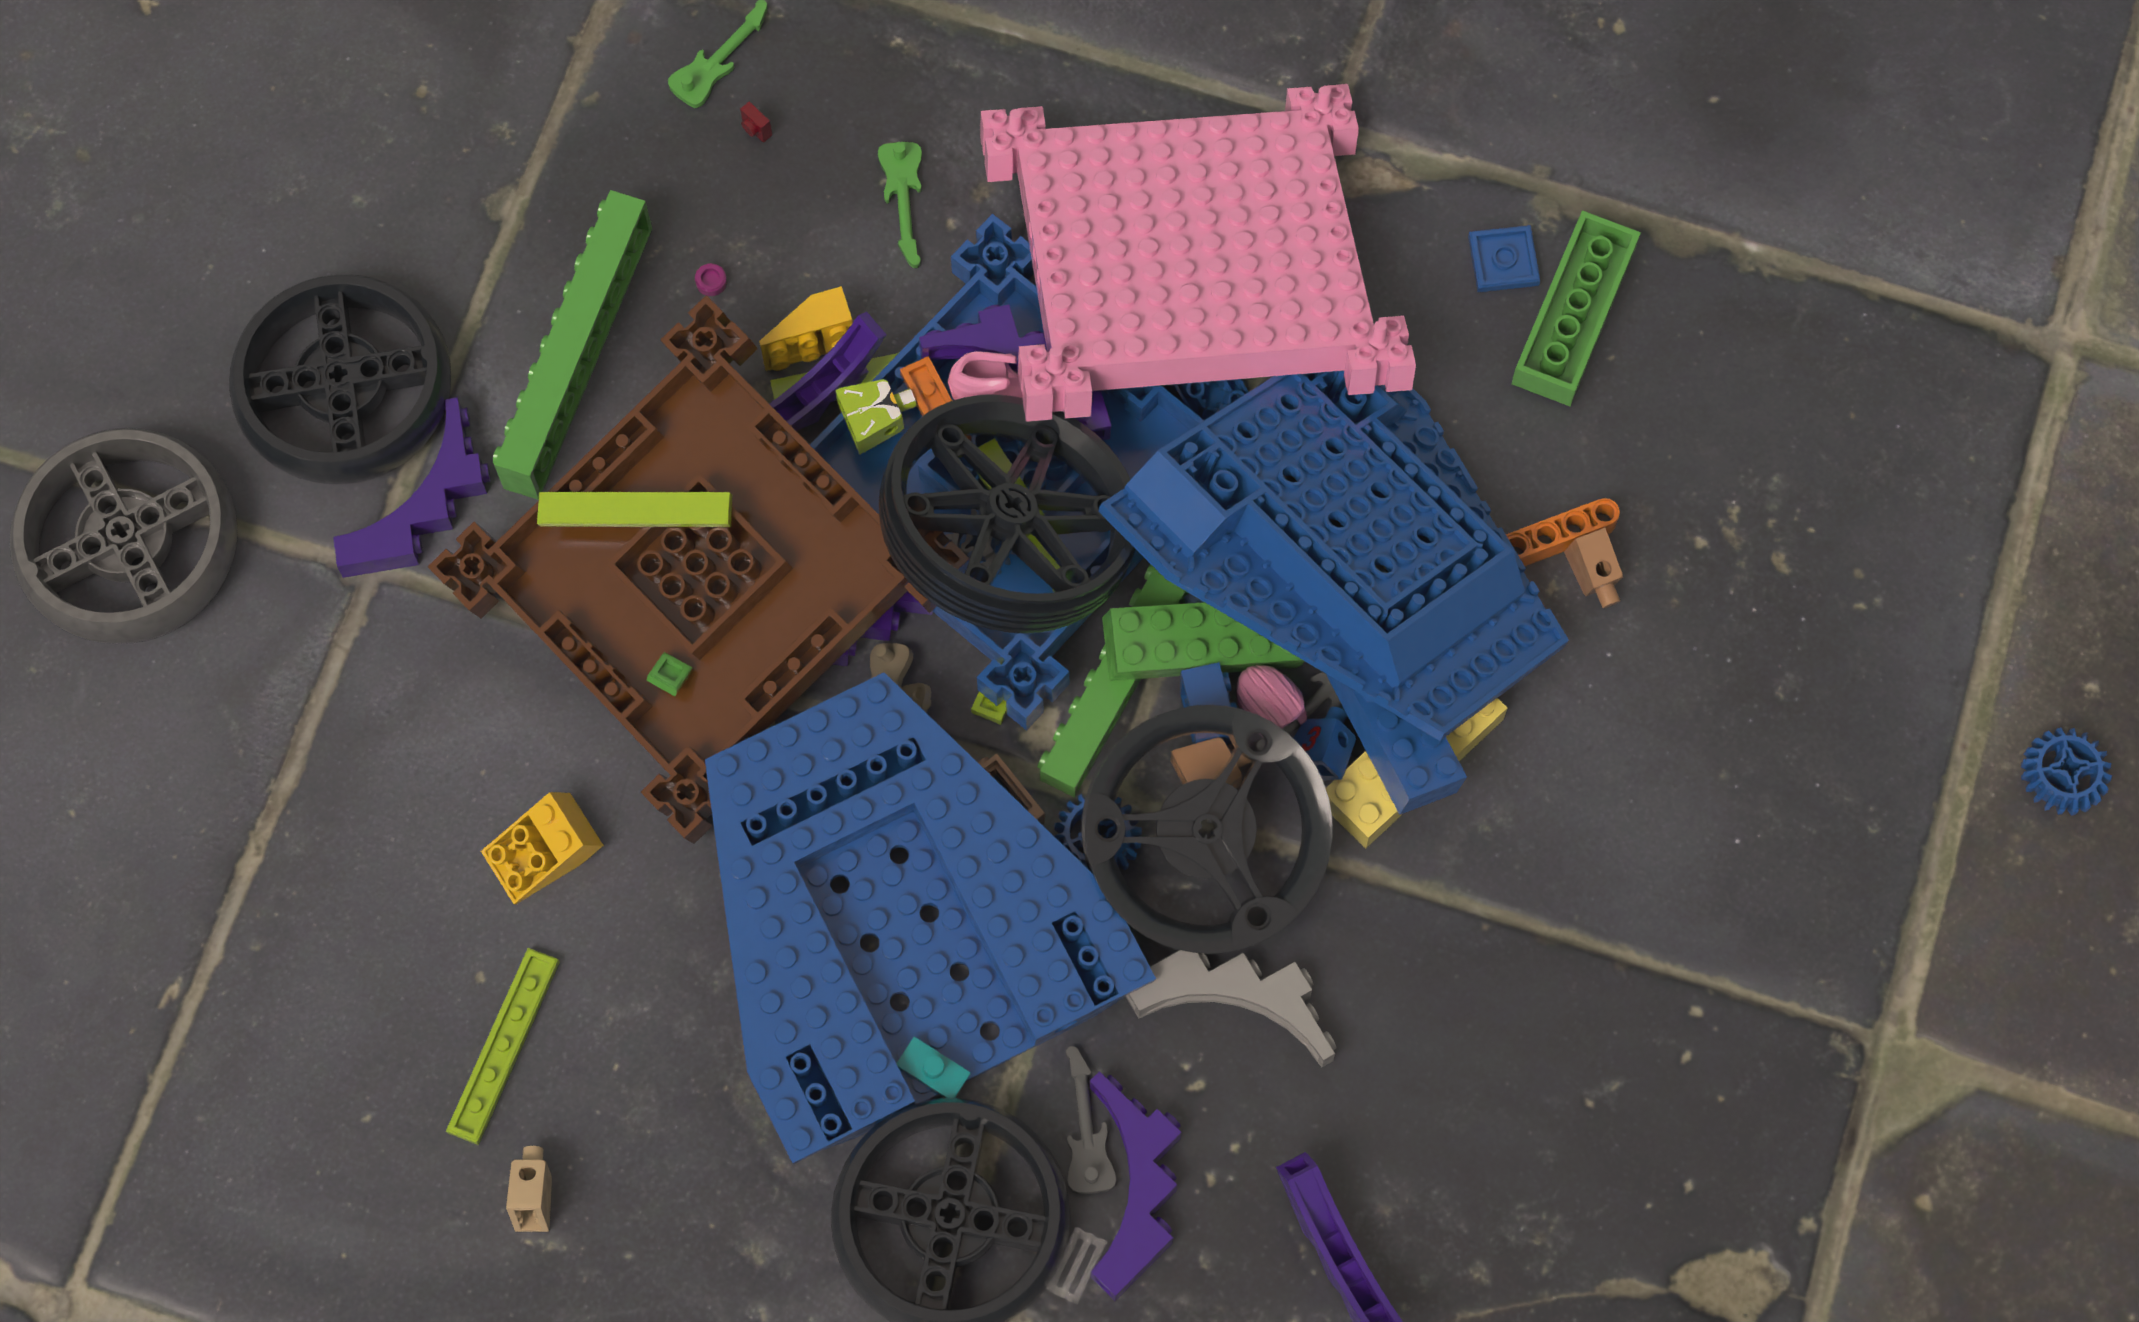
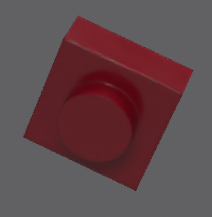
(755, 122)

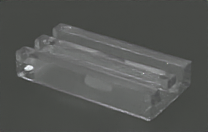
(1088, 1239)

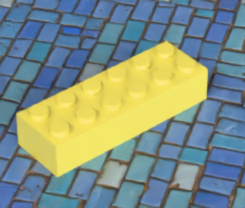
(1361, 798)

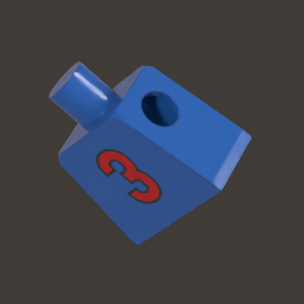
(1327, 743)

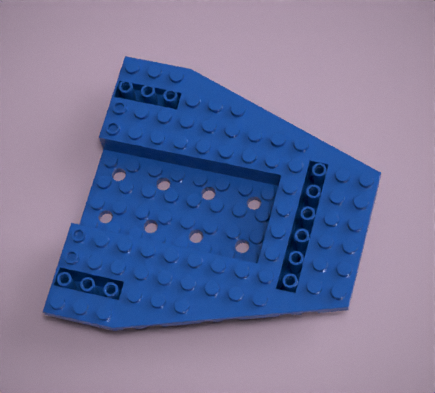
(1224, 524)
(1013, 906)

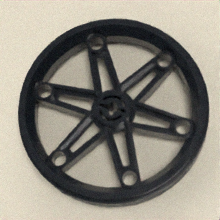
(1005, 513)

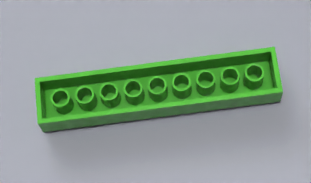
(572, 345)

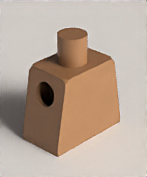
(1592, 555)
(1205, 761)

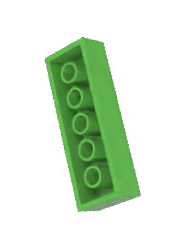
(1575, 308)
(1181, 637)

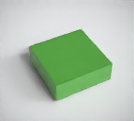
(669, 674)

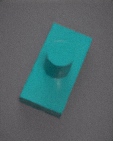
(933, 1069)

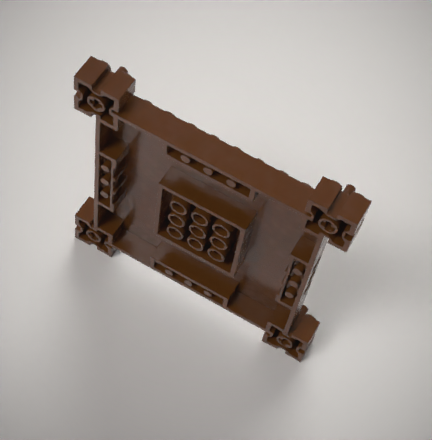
(742, 604)

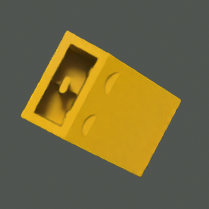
(807, 330)
(541, 846)

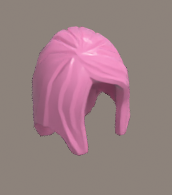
(984, 375)
(1270, 695)

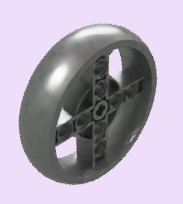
(86, 462)

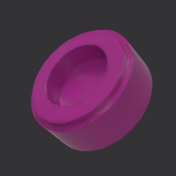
(710, 279)

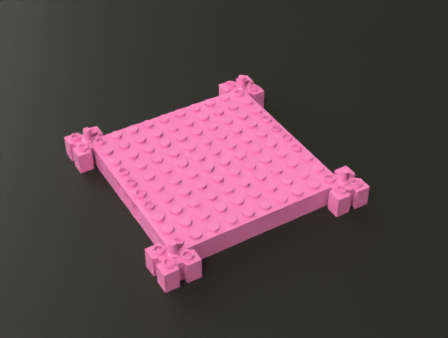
(1192, 252)

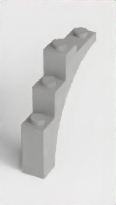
(1279, 997)

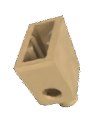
(530, 1192)

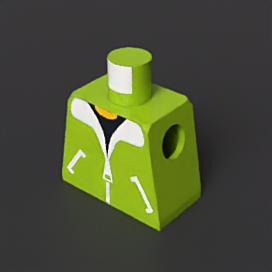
(873, 412)

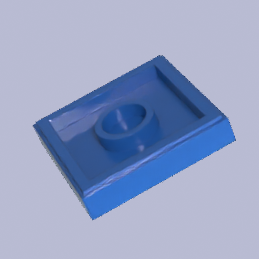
(1504, 258)

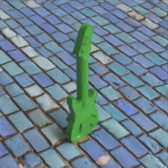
(695, 81)
(901, 164)

